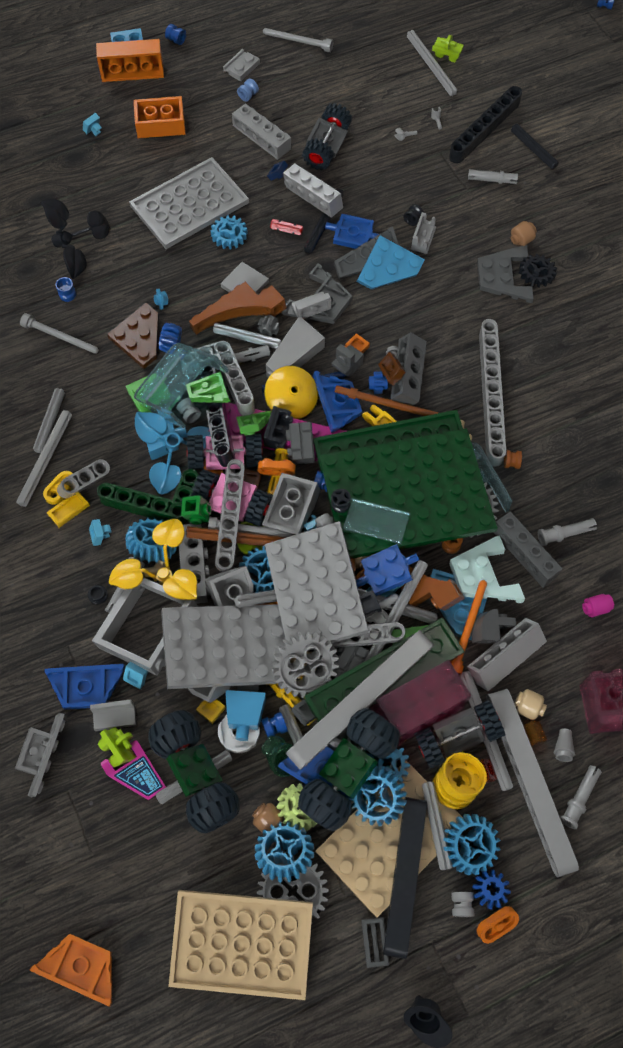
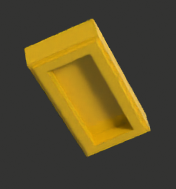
(68, 509)

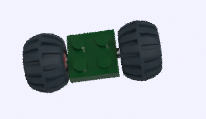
(175, 740)
(348, 769)

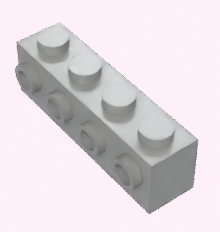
(261, 131)
(313, 190)
(507, 654)

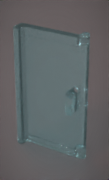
(376, 518)

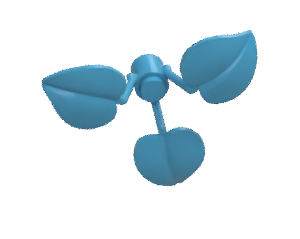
(150, 427)

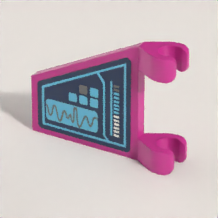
(137, 774)

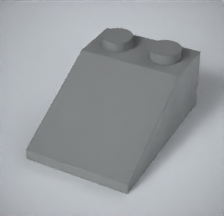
(291, 504)

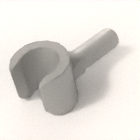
(436, 116)
(401, 134)

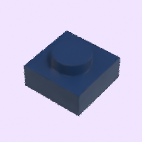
(277, 170)

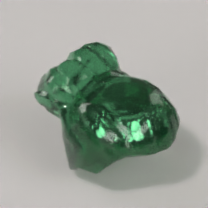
(275, 751)

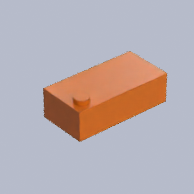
(130, 60)

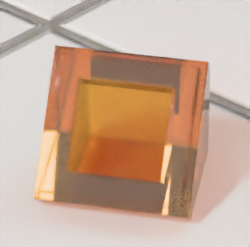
(535, 732)

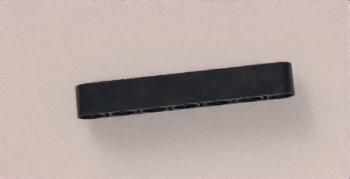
(485, 124)
(219, 427)
(405, 879)

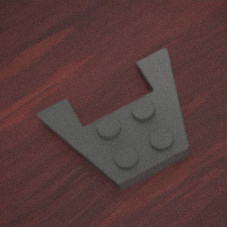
(496, 274)
(339, 297)

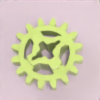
(288, 805)

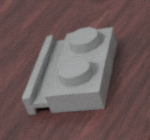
(241, 65)

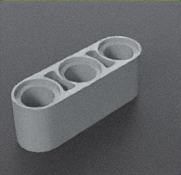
(89, 473)

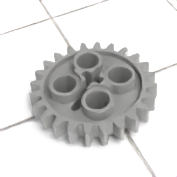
(298, 649)
(310, 878)

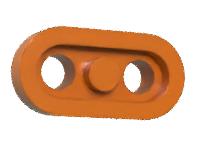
(275, 468)
(497, 924)

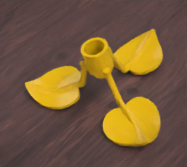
(177, 585)

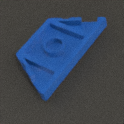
(337, 407)
(84, 684)
(311, 770)

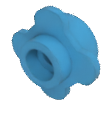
(161, 298)

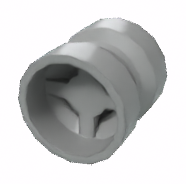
(189, 411)
(462, 904)

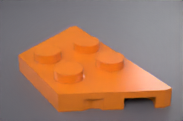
(80, 968)

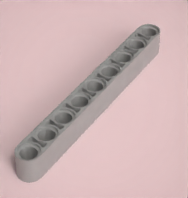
(492, 398)
(361, 697)
(534, 786)

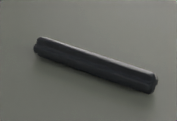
(534, 146)

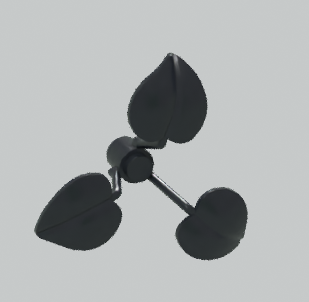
(57, 215)

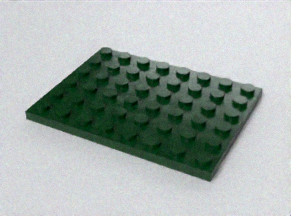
(423, 475)

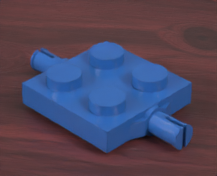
(352, 231)
(386, 570)

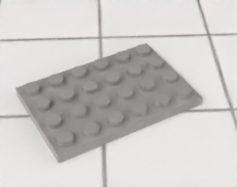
(189, 202)
(316, 585)
(221, 645)

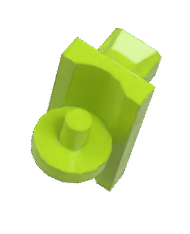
(447, 47)
(118, 744)

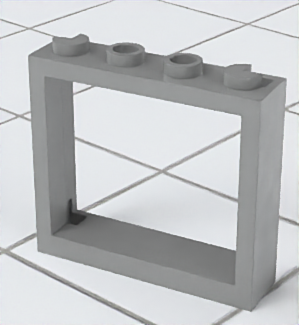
(118, 616)

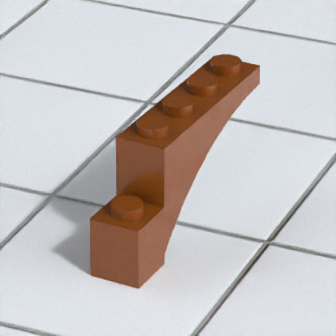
(238, 303)
(444, 593)

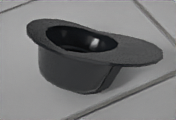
(427, 1022)

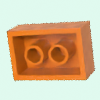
(159, 117)

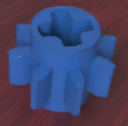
(378, 383)

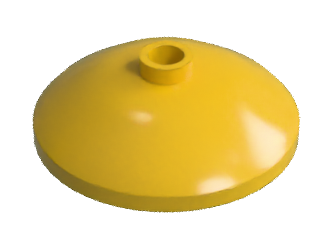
(279, 392)

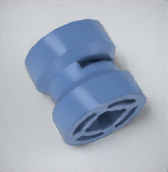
(247, 90)

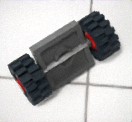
(327, 136)
(459, 733)

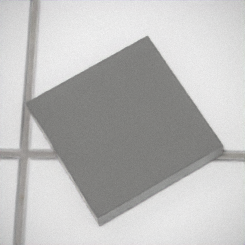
(245, 273)

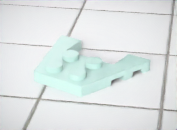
(475, 566)

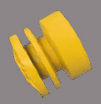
(459, 780)

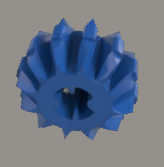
(169, 336)
(497, 884)

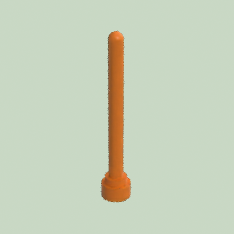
(457, 662)

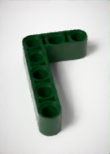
(153, 502)

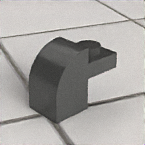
(348, 359)
(487, 626)

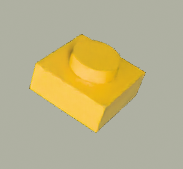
(211, 711)

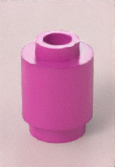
(598, 605)

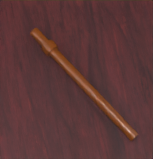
(354, 393)

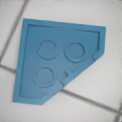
(388, 264)
(457, 614)

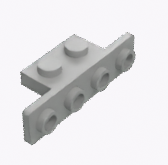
(37, 751)

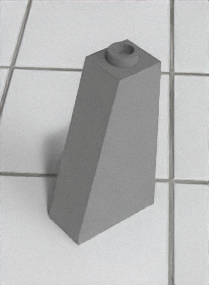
(297, 347)

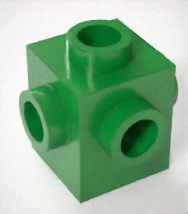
(195, 509)

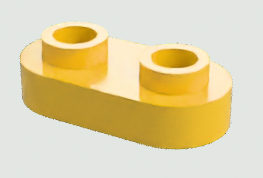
(51, 489)

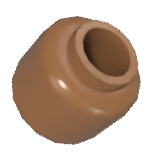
(523, 233)
(265, 816)

